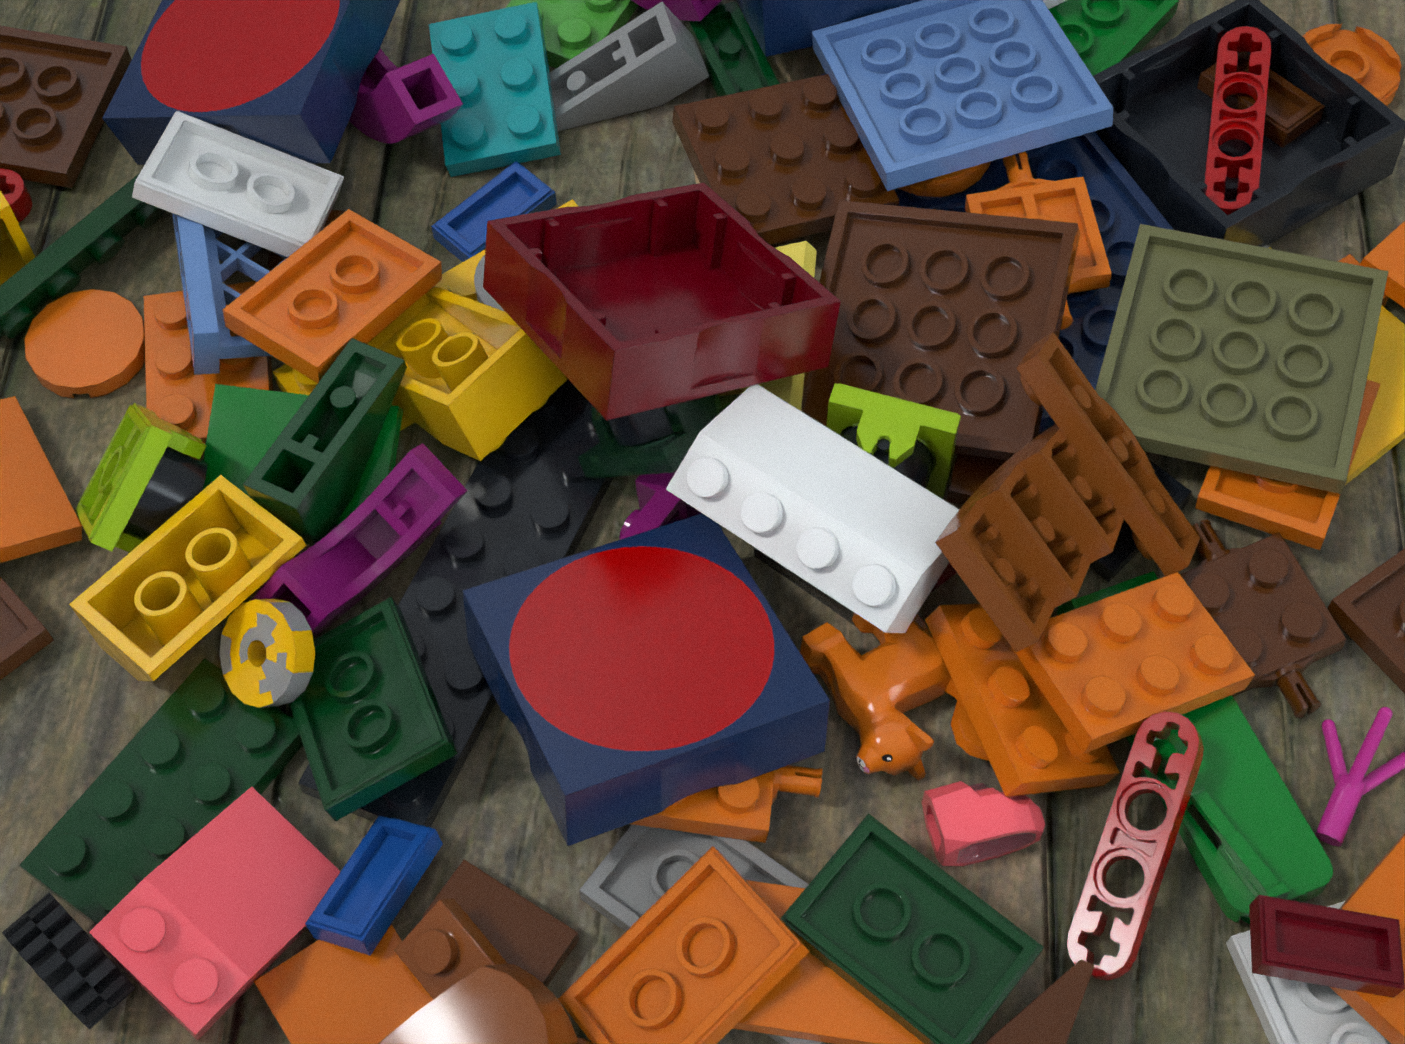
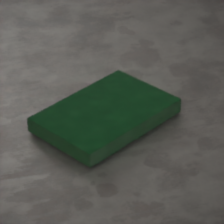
(369, 711)
(911, 937)

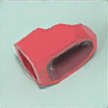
(978, 823)

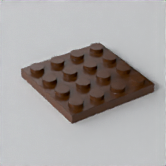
(944, 314)

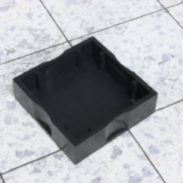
(1166, 120)

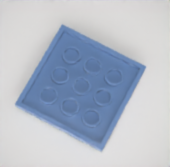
(958, 84)

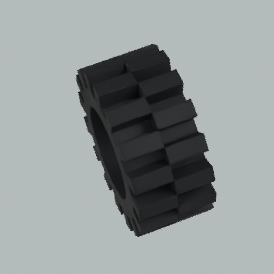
(68, 961)

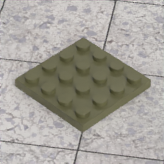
(1242, 355)

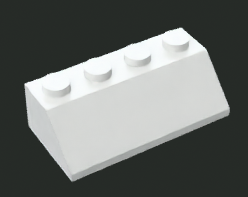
(818, 507)

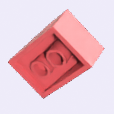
(218, 911)

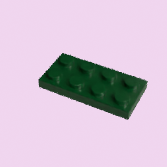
(161, 792)

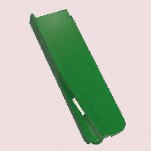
(1245, 802)

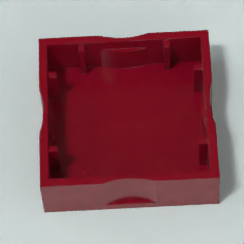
(658, 298)

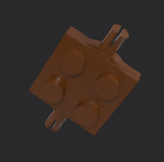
(1266, 612)

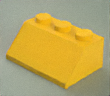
(185, 579)

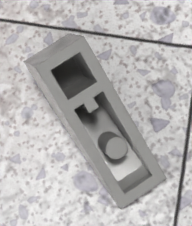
(628, 71)

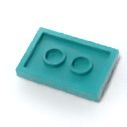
(505, 89)

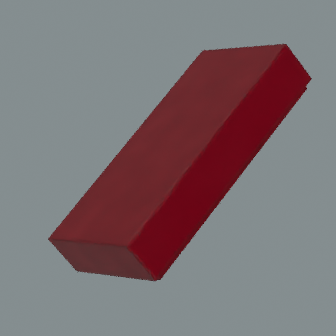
(1326, 946)

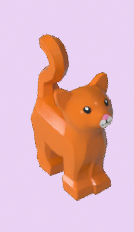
(881, 686)

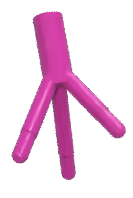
(1353, 785)

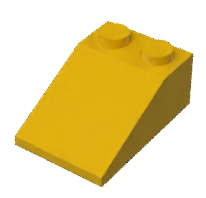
(467, 371)

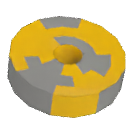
(267, 652)

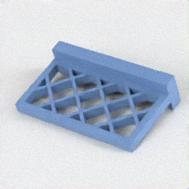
(207, 295)

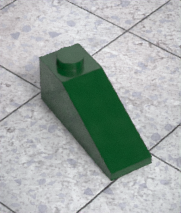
(327, 443)

